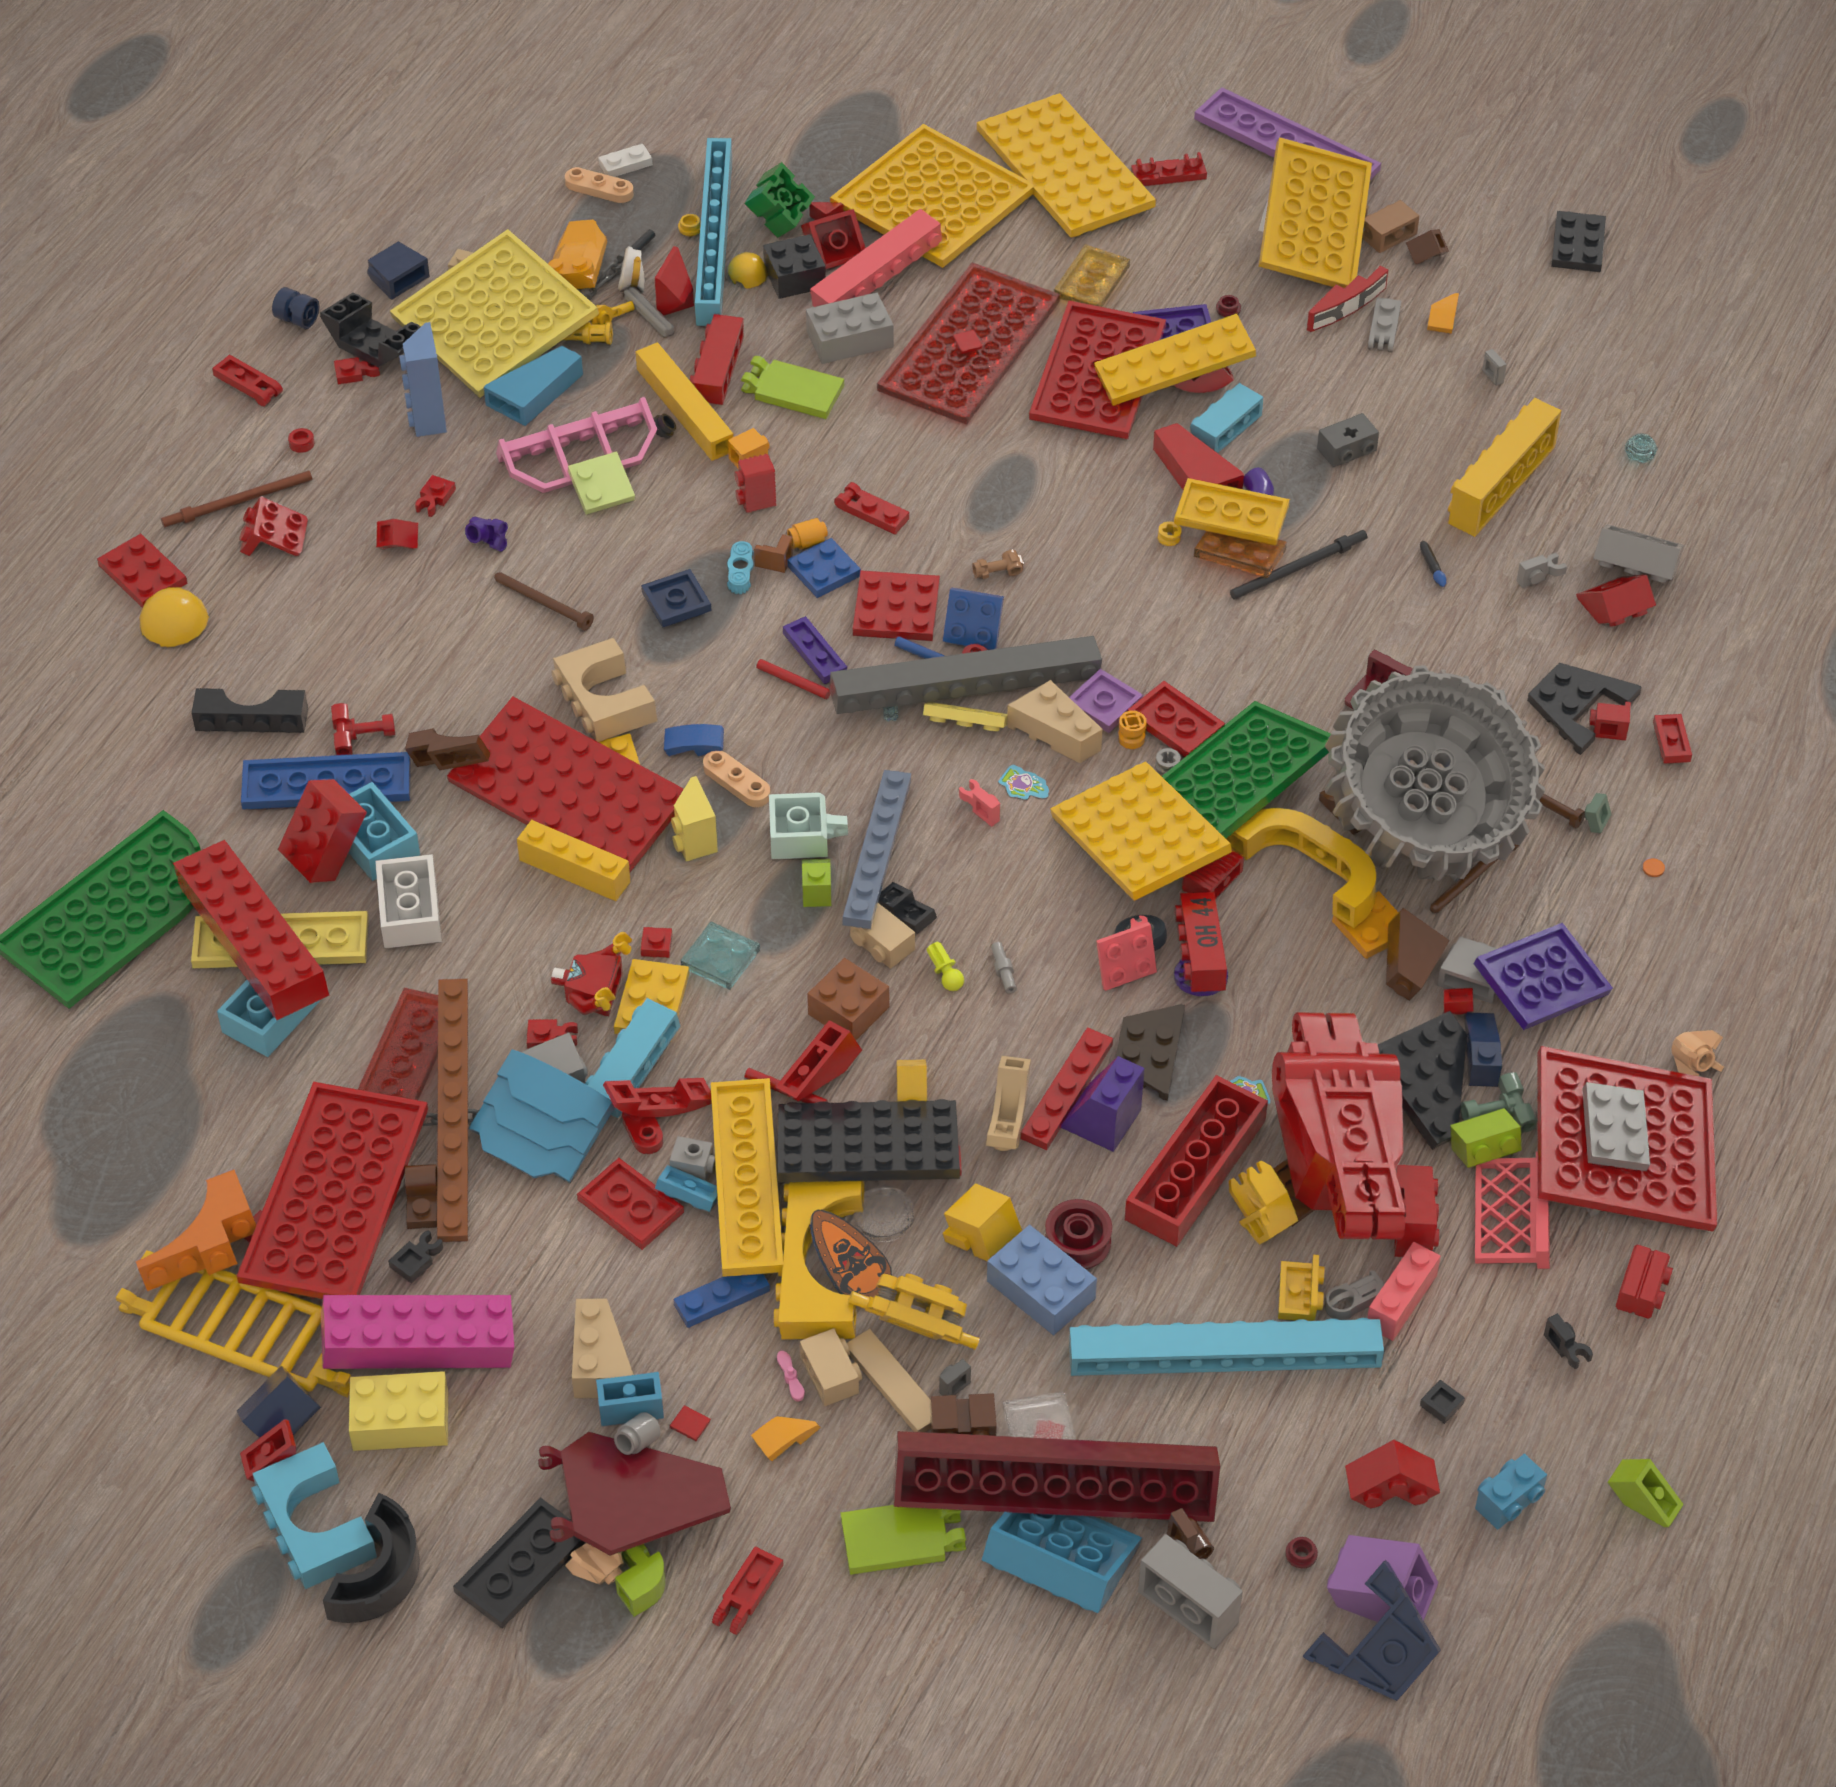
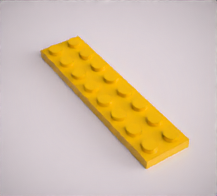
(746, 1178)

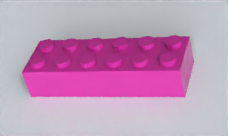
(416, 1331)

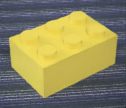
(398, 1411)

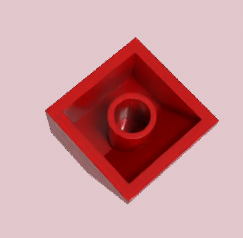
(836, 237)
(1618, 599)

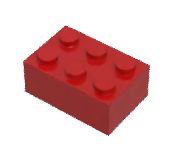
(322, 830)

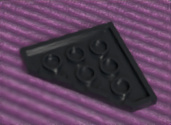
(1431, 1075)

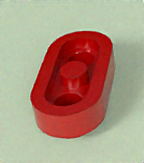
(638, 1127)

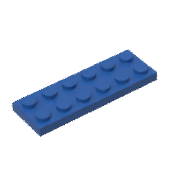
(283, 780)

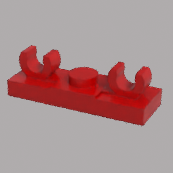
(1170, 170)

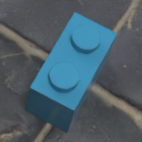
(628, 1396)

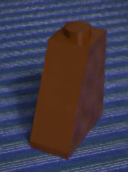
(1411, 953)

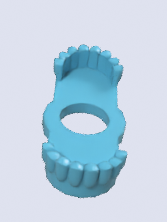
(740, 578)

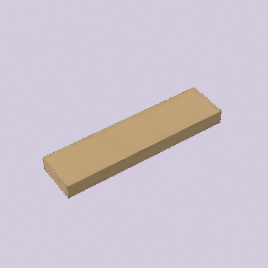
(891, 1380)

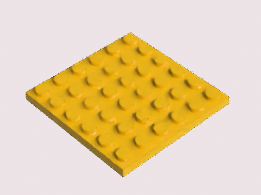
(944, 181)

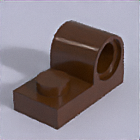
(421, 1196)
(1190, 1533)

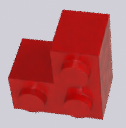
(1391, 1473)

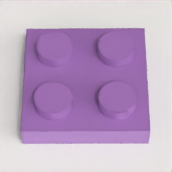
(1105, 699)

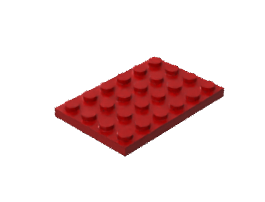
(1070, 387)

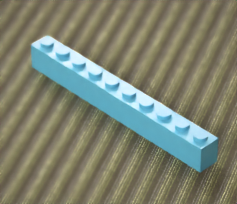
(713, 230)
(1225, 1347)

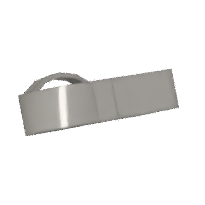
(1359, 1294)

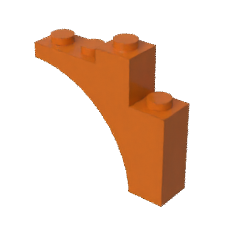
(207, 1240)

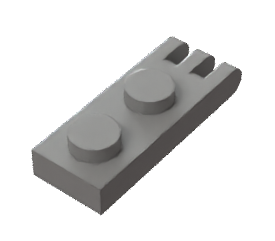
(1384, 323)

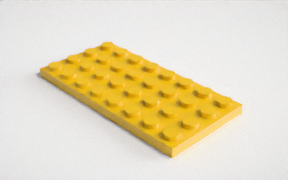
(1069, 164)

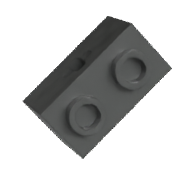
(1348, 440)

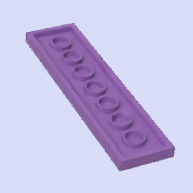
(1263, 127)

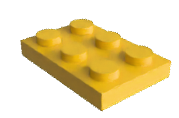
(651, 980)

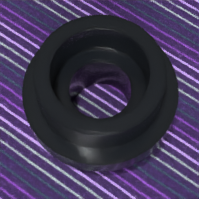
(665, 425)

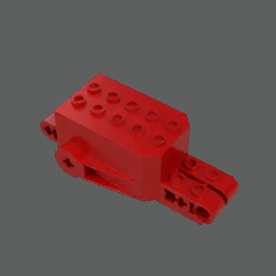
(1342, 1124)

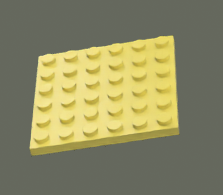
(496, 311)

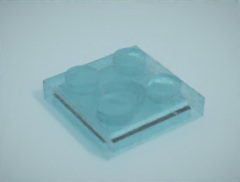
(720, 955)

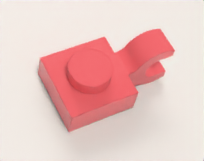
(982, 803)

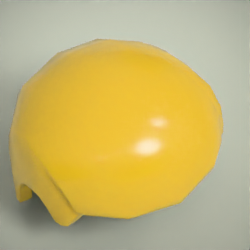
(747, 269)

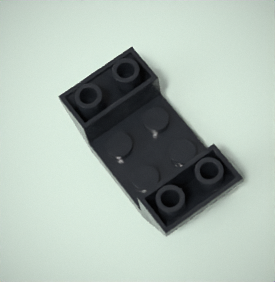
(360, 335)

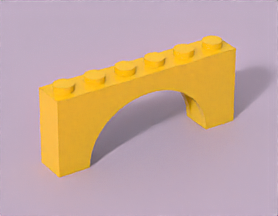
(805, 1304)

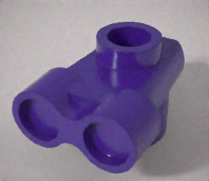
(487, 530)

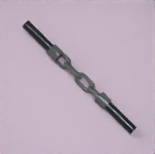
(638, 245)

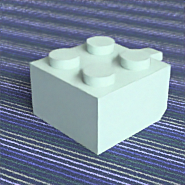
(801, 825)

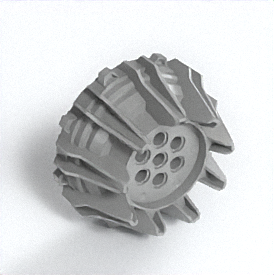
(1433, 721)

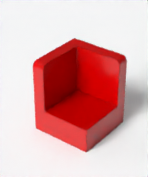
(397, 534)

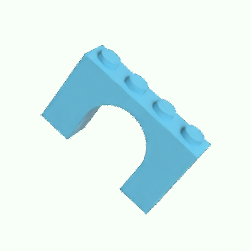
(312, 1555)

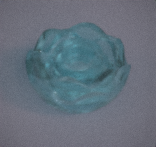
(1641, 447)

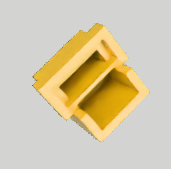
(981, 1222)

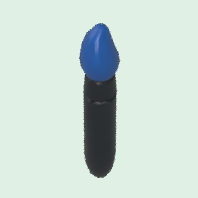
(1438, 576)

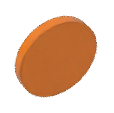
(1653, 867)

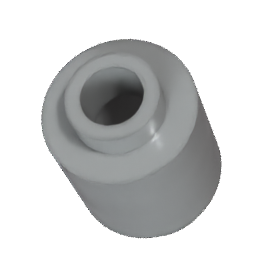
(637, 1433)

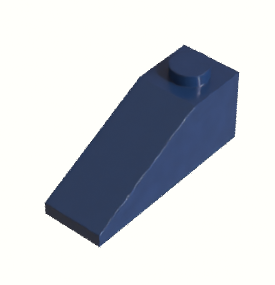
(1483, 1049)

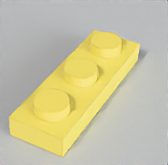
(965, 716)

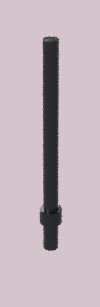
(1340, 545)

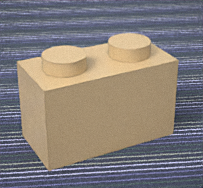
(887, 939)
(830, 1367)

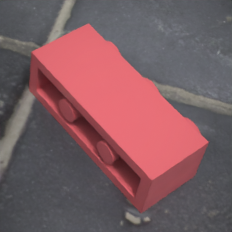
(1404, 1289)

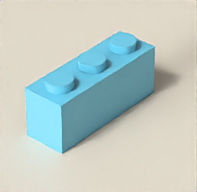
(1228, 417)

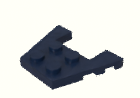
(1394, 1648)

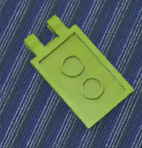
(792, 387)
(899, 1537)

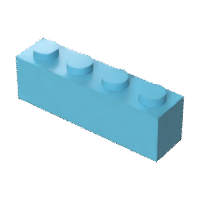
(637, 1047)

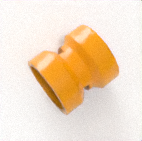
(1132, 729)

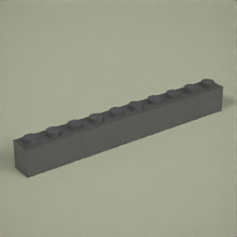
(964, 674)

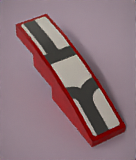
(1345, 301)

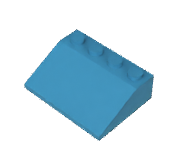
(1063, 1554)

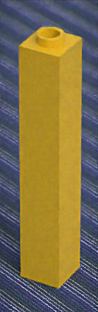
(684, 400)

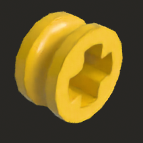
(1169, 540)

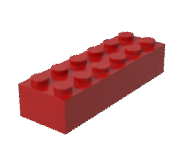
(1196, 1160)

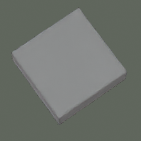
(1494, 367)

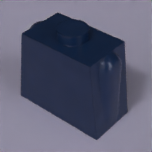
(397, 269)

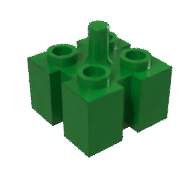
(779, 200)

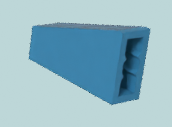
(534, 386)

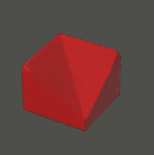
(824, 209)

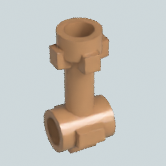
(1010, 561)

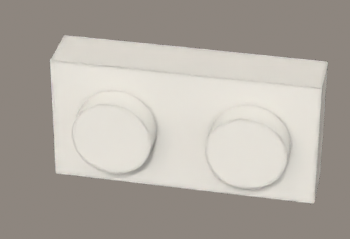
(625, 160)

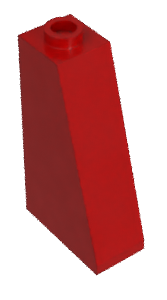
(1191, 458)

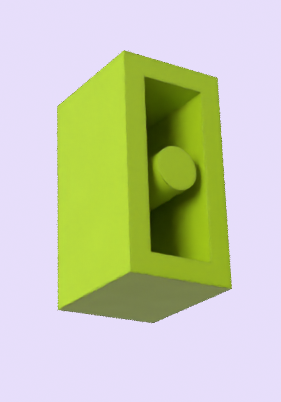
(1486, 1138)

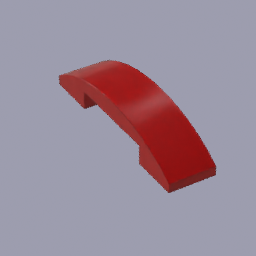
(685, 1097)

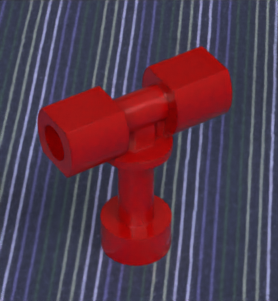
(347, 729)

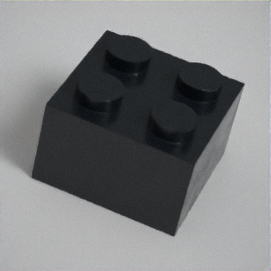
(793, 265)

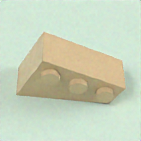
(1056, 720)
(596, 1347)

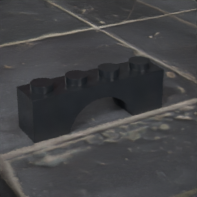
(281, 713)

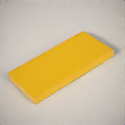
(1231, 511)

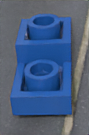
(696, 737)

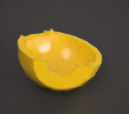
(173, 617)

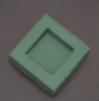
(1598, 813)

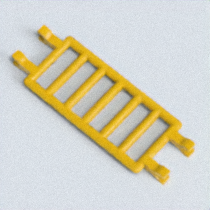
(149, 1311)

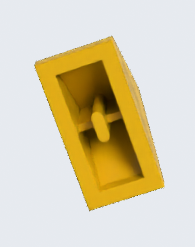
(911, 1080)

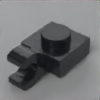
(1562, 1338)

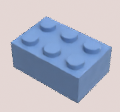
(1041, 1279)

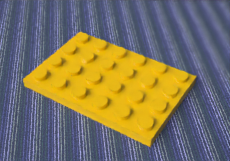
(1315, 214)
(1140, 830)

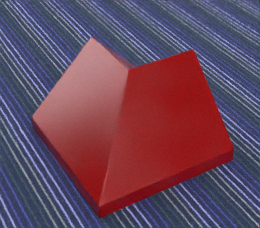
(673, 285)

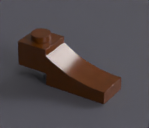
(445, 752)

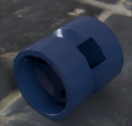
(295, 307)

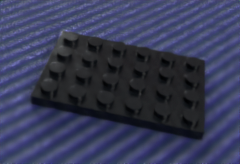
(868, 1141)

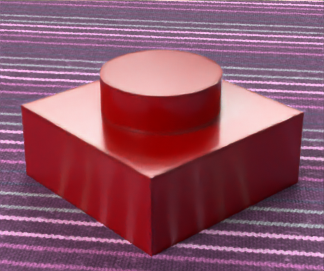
(656, 942)
(1458, 1000)

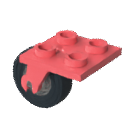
(1130, 950)

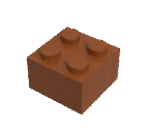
(848, 998)

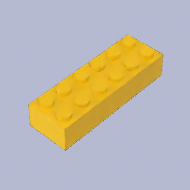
(1503, 466)

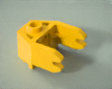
(1262, 1202)

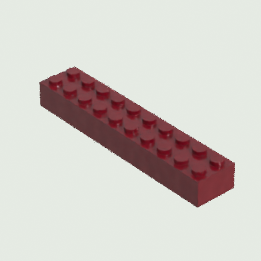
(1055, 1476)

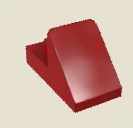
(269, 1449)

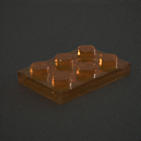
(1240, 553)

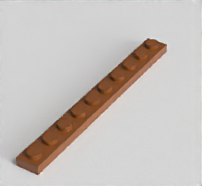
(452, 1111)

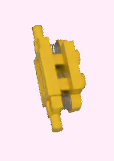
(911, 1291)

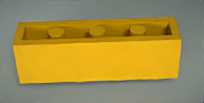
(573, 860)

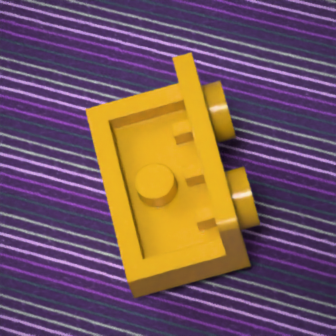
(1299, 1290)

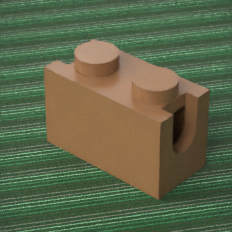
(1390, 226)

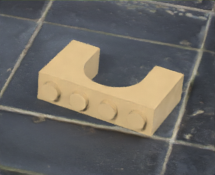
(600, 714)

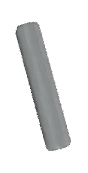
(649, 312)

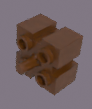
(963, 1416)

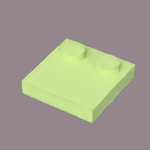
(601, 483)

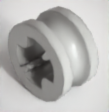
(1166, 754)

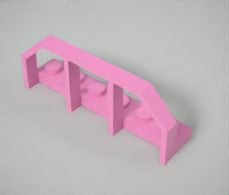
(563, 435)

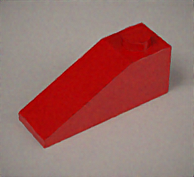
(821, 1062)

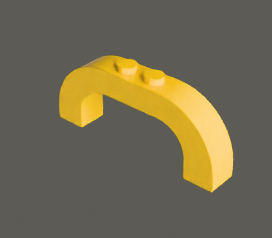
(1321, 843)

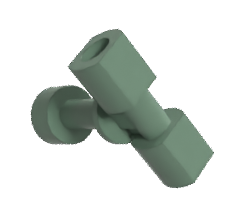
(1510, 1099)

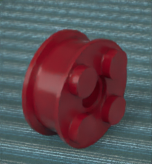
(1089, 1223)

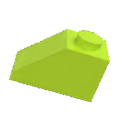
(816, 882)
(1645, 1490)

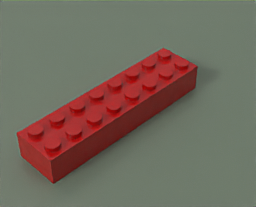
(251, 930)

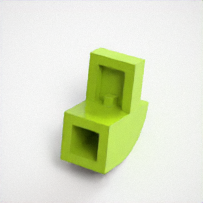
(643, 1582)

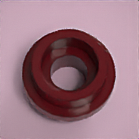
(1228, 306)
(1304, 1545)

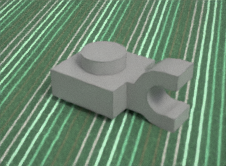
(1535, 569)

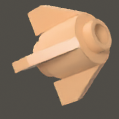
(1695, 1052)
(595, 1565)

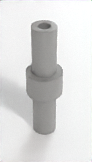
(1003, 967)

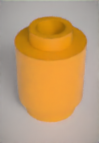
(807, 533)

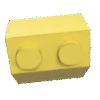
(694, 823)

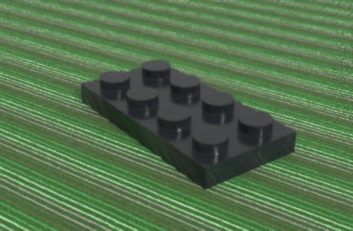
(516, 1565)

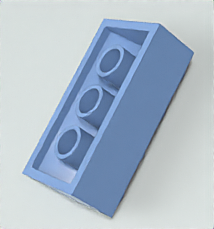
(423, 383)

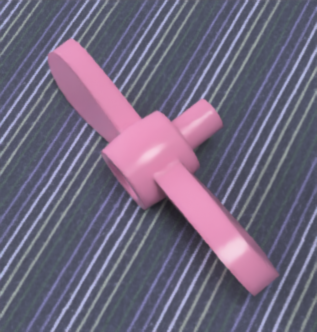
(790, 1375)

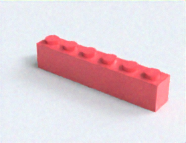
(880, 260)

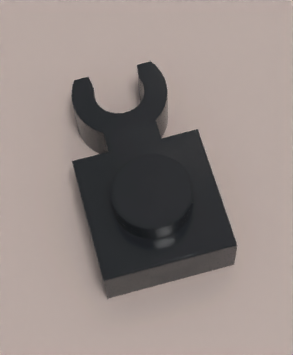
(415, 1259)

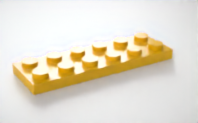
(1175, 359)

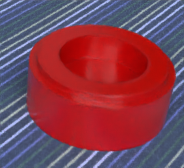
(301, 440)

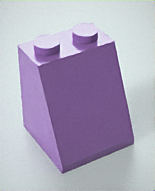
(1360, 1560)

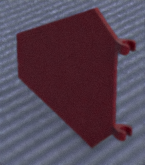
(632, 1497)

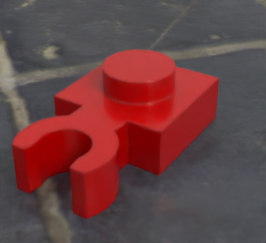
(352, 370)
(434, 492)
(546, 1029)

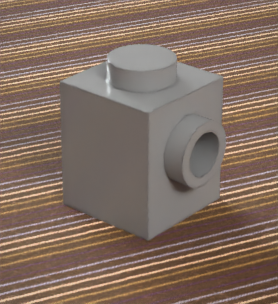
(693, 1157)

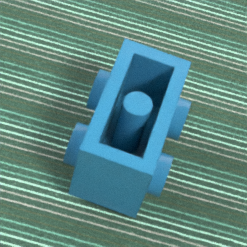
(1510, 1491)

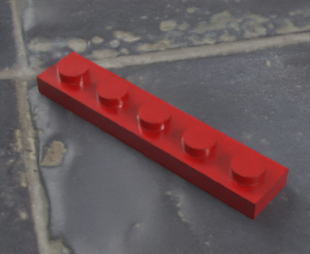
(1066, 1088)

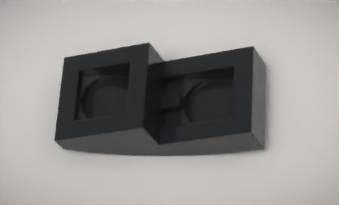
(903, 905)

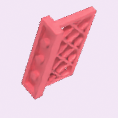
(1538, 1216)

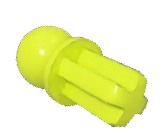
(952, 978)

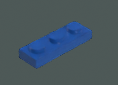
(719, 1297)

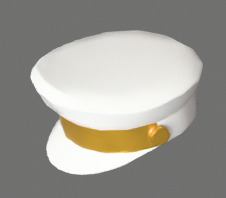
(632, 271)

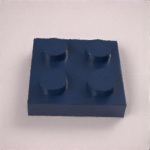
(676, 598)

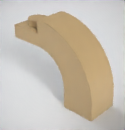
(1009, 1103)

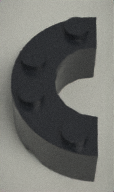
(392, 1576)

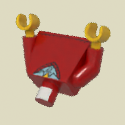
(594, 977)

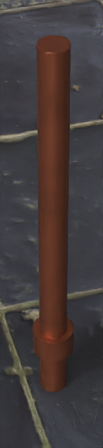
(189, 514)

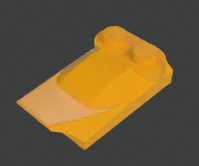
(580, 253)

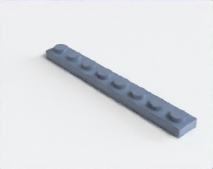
(876, 849)

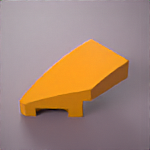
(1443, 314)
(781, 1433)

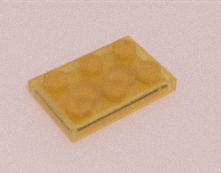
(1092, 276)

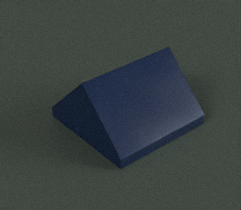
(278, 1400)

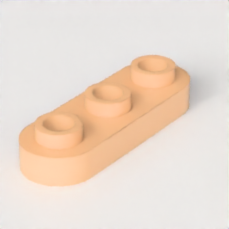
(599, 185)
(722, 769)

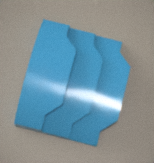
(540, 1118)

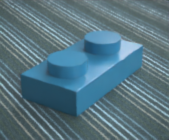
(687, 1188)

